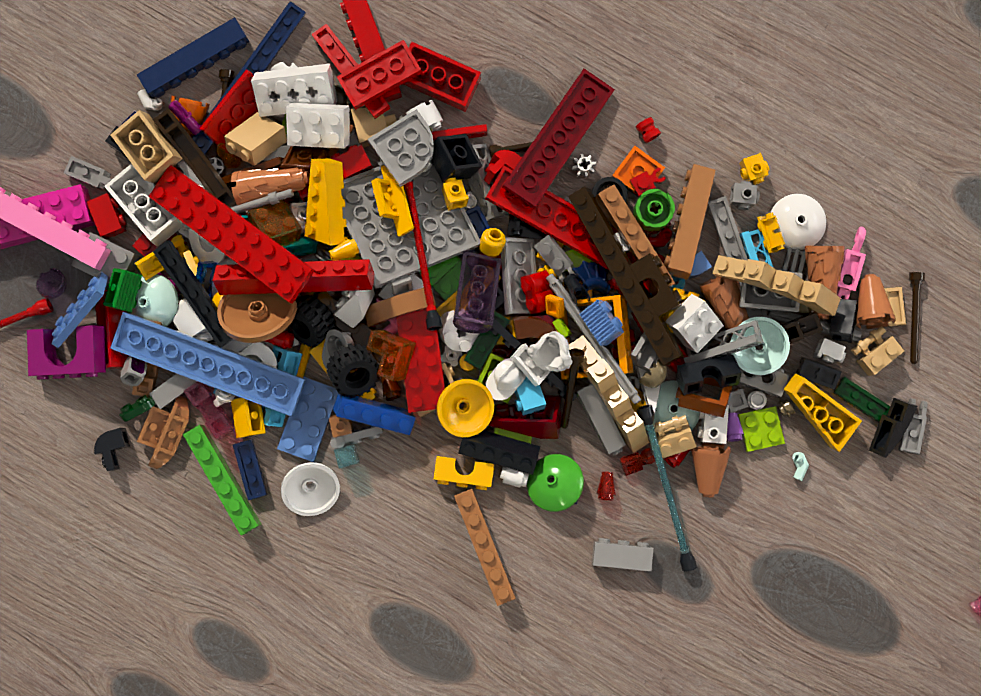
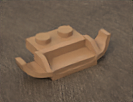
(164, 431)

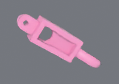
(852, 265)

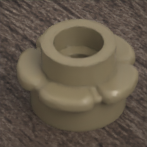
(786, 408)

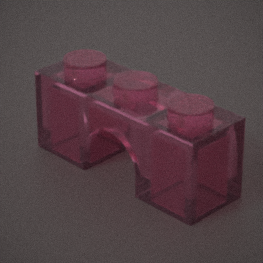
(215, 417)

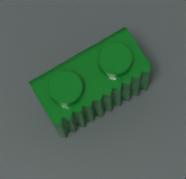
(123, 290)

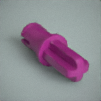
(185, 117)

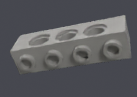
(775, 386)

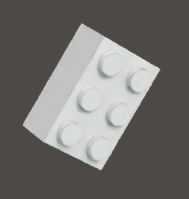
(318, 125)

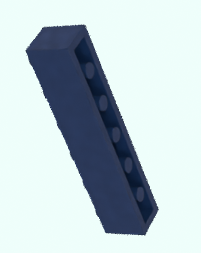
(193, 58)

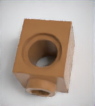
(340, 426)

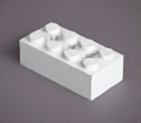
(299, 79)
(133, 196)

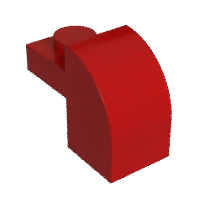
(501, 158)

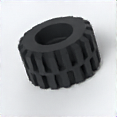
(311, 321)
(358, 381)

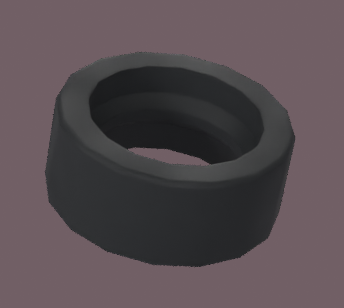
(611, 181)

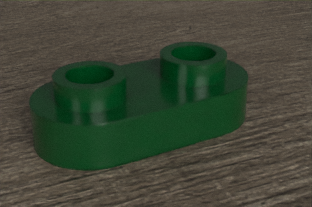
(142, 405)

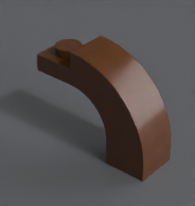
(531, 327)

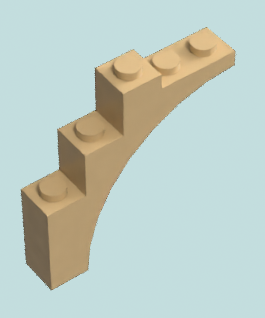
(784, 283)
(615, 399)

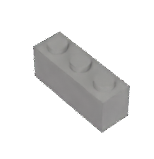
(622, 555)

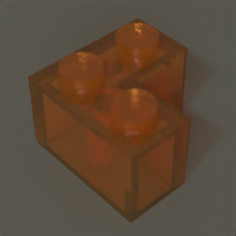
(395, 354)

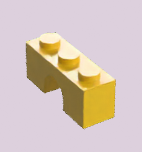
(446, 471)

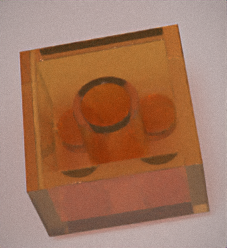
(276, 222)

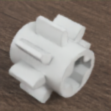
(586, 160)

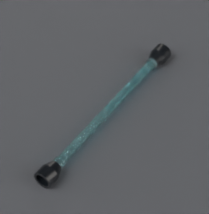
(687, 559)

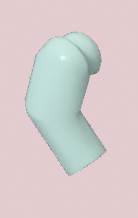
(801, 464)

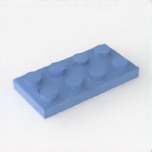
(78, 311)
(309, 422)

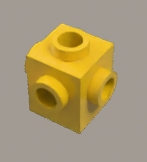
(754, 169)

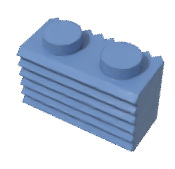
(602, 322)

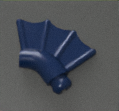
(593, 276)

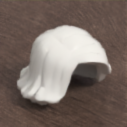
(551, 352)

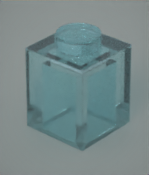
(346, 456)

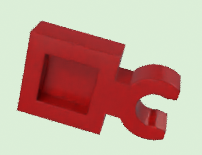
(645, 182)

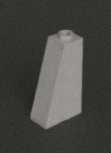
(601, 419)

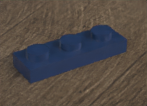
(250, 469)

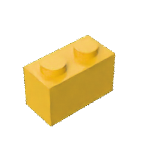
(247, 418)

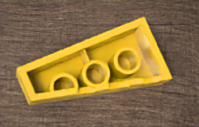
(325, 202)
(825, 414)

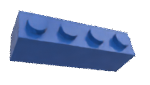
(374, 413)

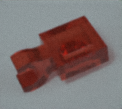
(634, 462)

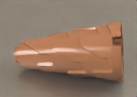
(258, 182)
(824, 267)
(725, 300)

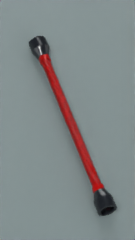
(433, 319)

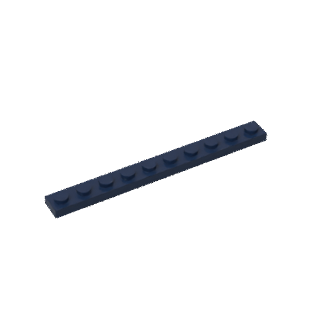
(262, 56)

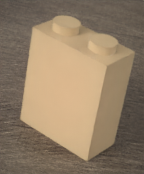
(255, 139)

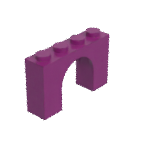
(88, 358)

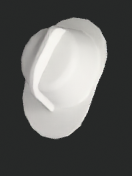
(505, 379)

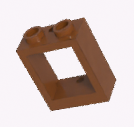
(705, 404)

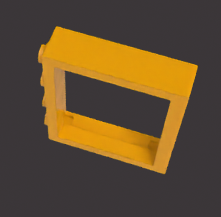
(623, 341)

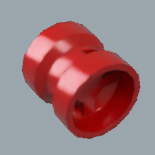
(648, 130)

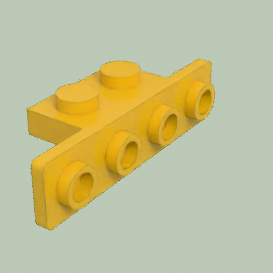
(392, 202)

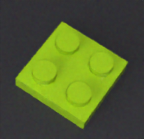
(761, 429)

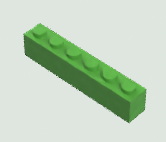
(222, 479)

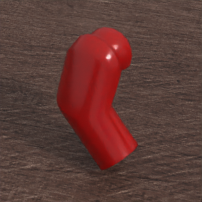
(661, 239)

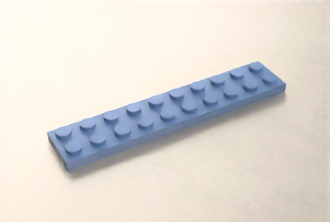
(208, 363)

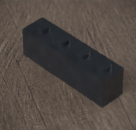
(501, 451)

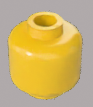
(492, 242)

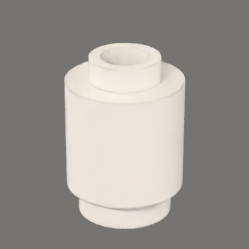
(514, 477)

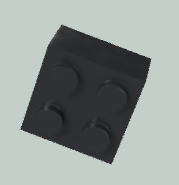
(455, 157)

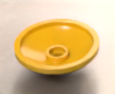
(474, 415)

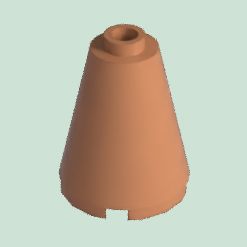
(873, 304)
(709, 467)

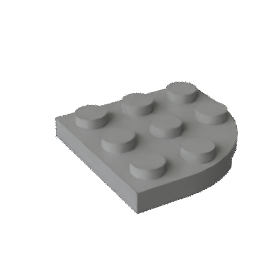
(404, 147)

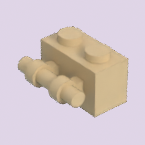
(878, 356)
(674, 436)

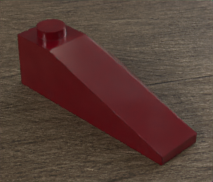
(540, 424)

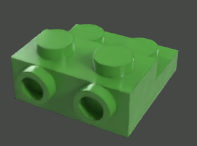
(445, 277)

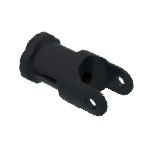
(575, 289)

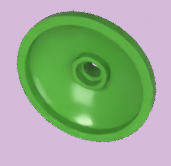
(564, 489)

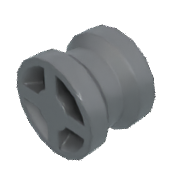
(222, 168)

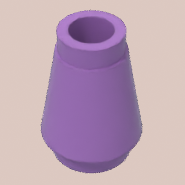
(734, 428)

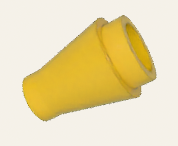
(344, 250)

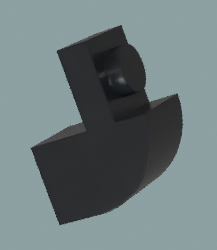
(108, 443)

